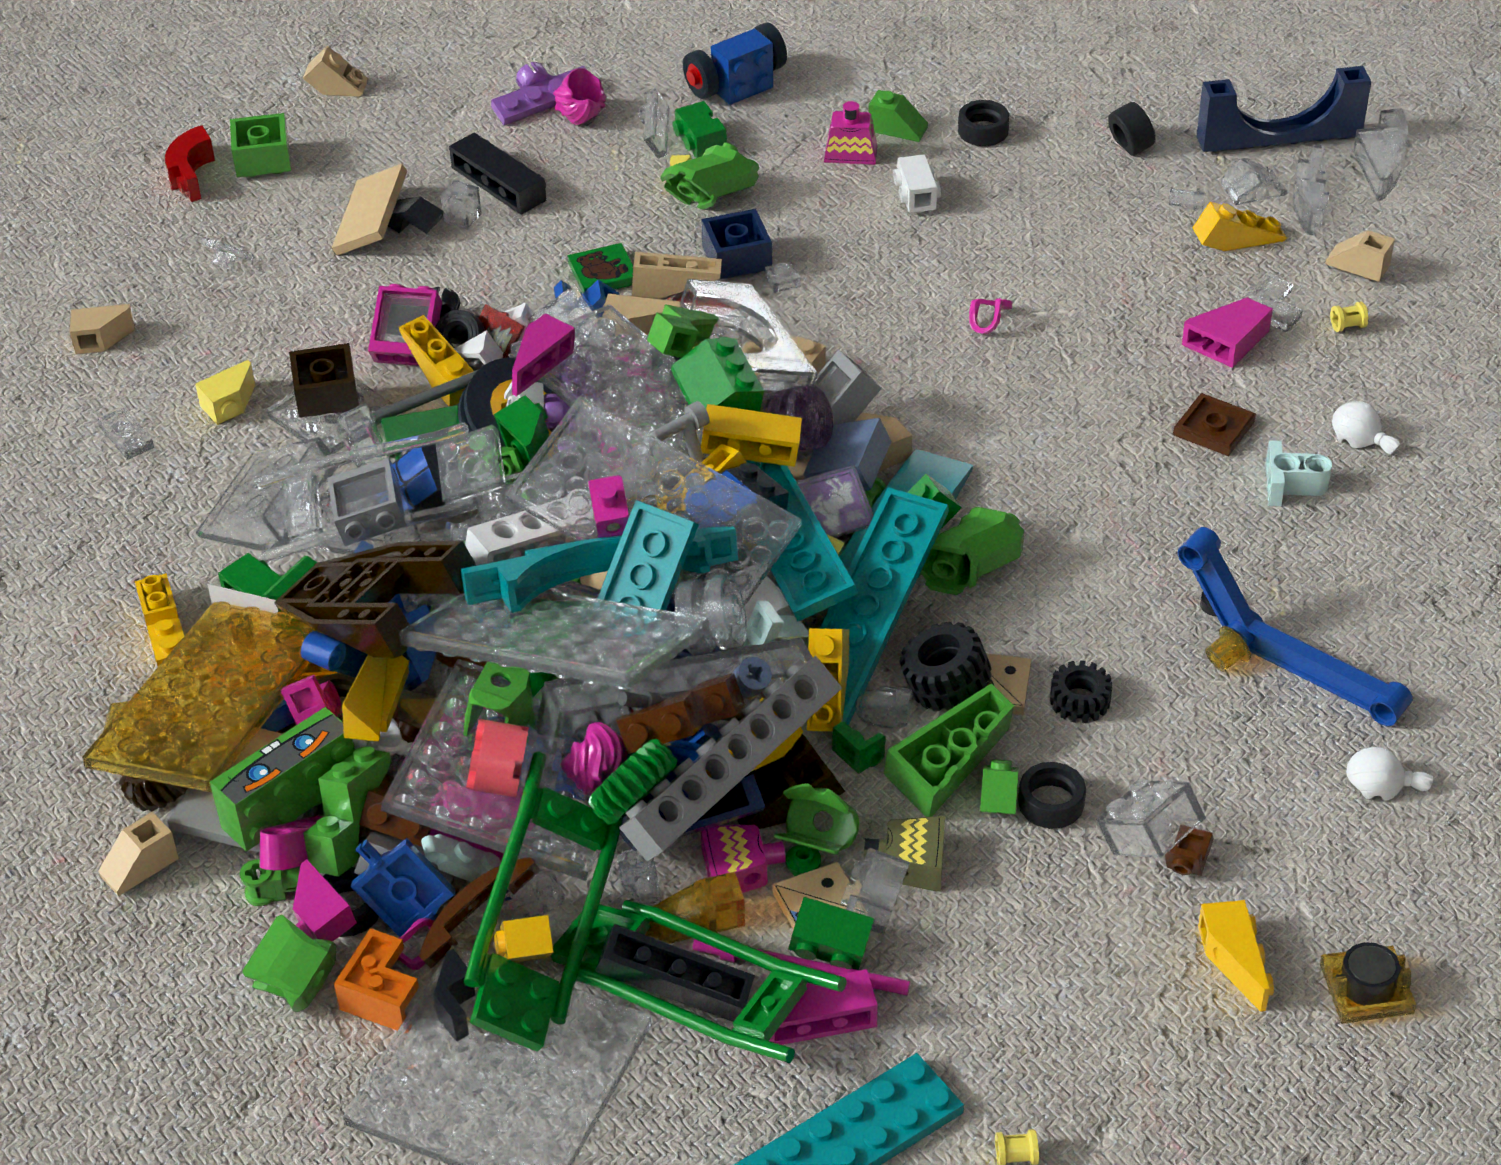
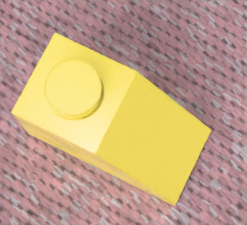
(226, 392)

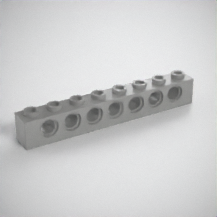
(652, 833)

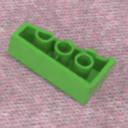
(945, 751)

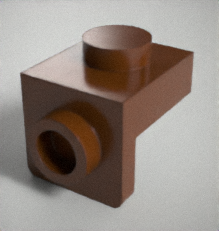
(1190, 853)

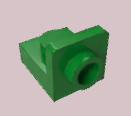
(854, 750)

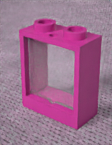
(394, 308)

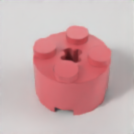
(497, 758)

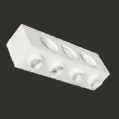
(510, 537)

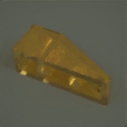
(709, 902)

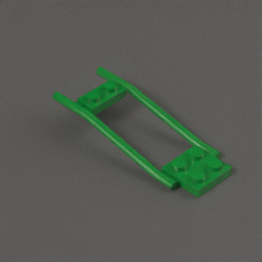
(510, 996)
(758, 1018)

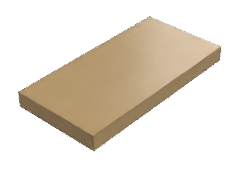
(369, 209)

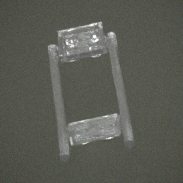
(467, 468)

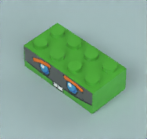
(279, 778)

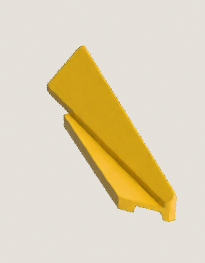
(374, 697)

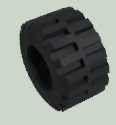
(945, 665)

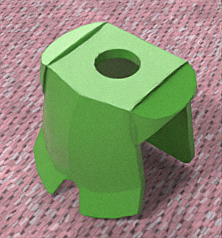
(511, 701)
(800, 820)
(290, 964)

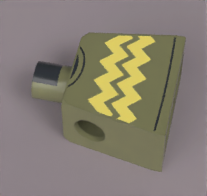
(919, 843)

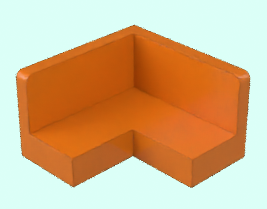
(371, 987)

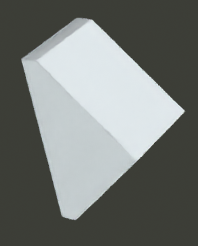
(479, 350)

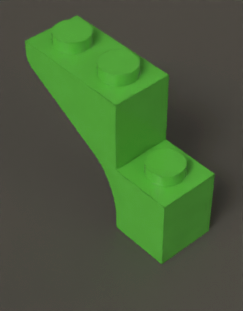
(680, 329)
(344, 789)

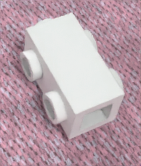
(916, 183)

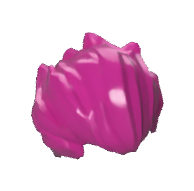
(580, 96)
(595, 757)

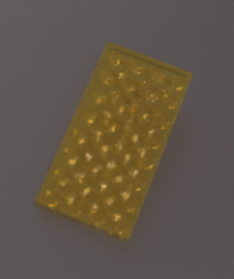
(205, 698)

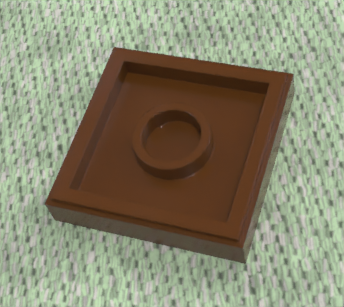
(1214, 424)

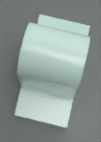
(1295, 473)
(769, 627)

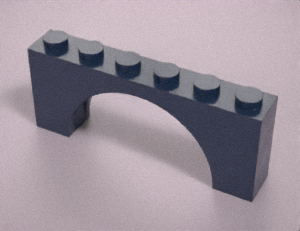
(1333, 116)

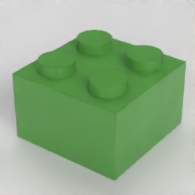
(260, 145)

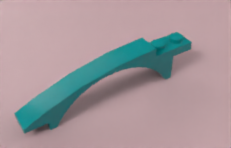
(542, 568)

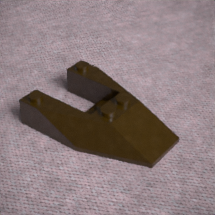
(352, 592)

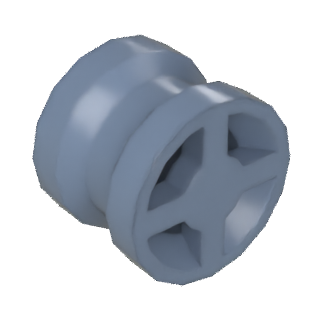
(760, 671)

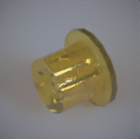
(1227, 649)

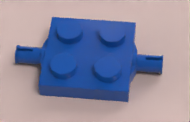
(401, 885)

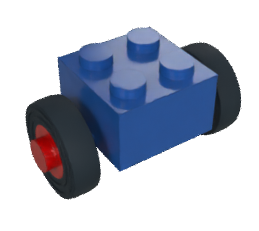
(737, 65)

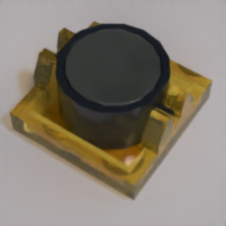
(1368, 982)

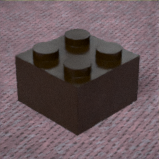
(323, 380)

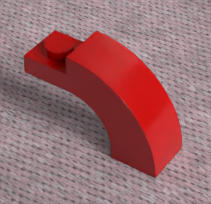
(184, 157)

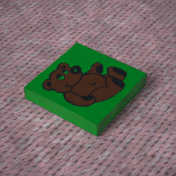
(606, 263)

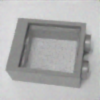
(846, 387)
(366, 502)

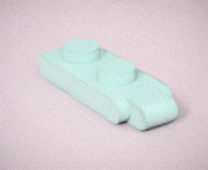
(458, 857)

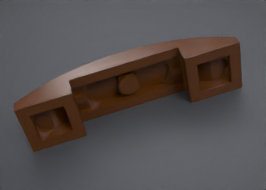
(464, 904)

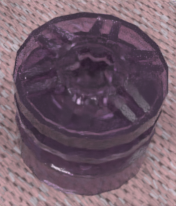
(806, 403)

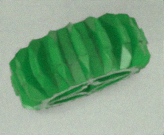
(632, 781)

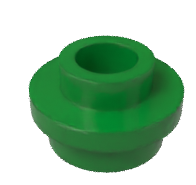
(802, 860)

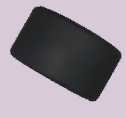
(1132, 128)

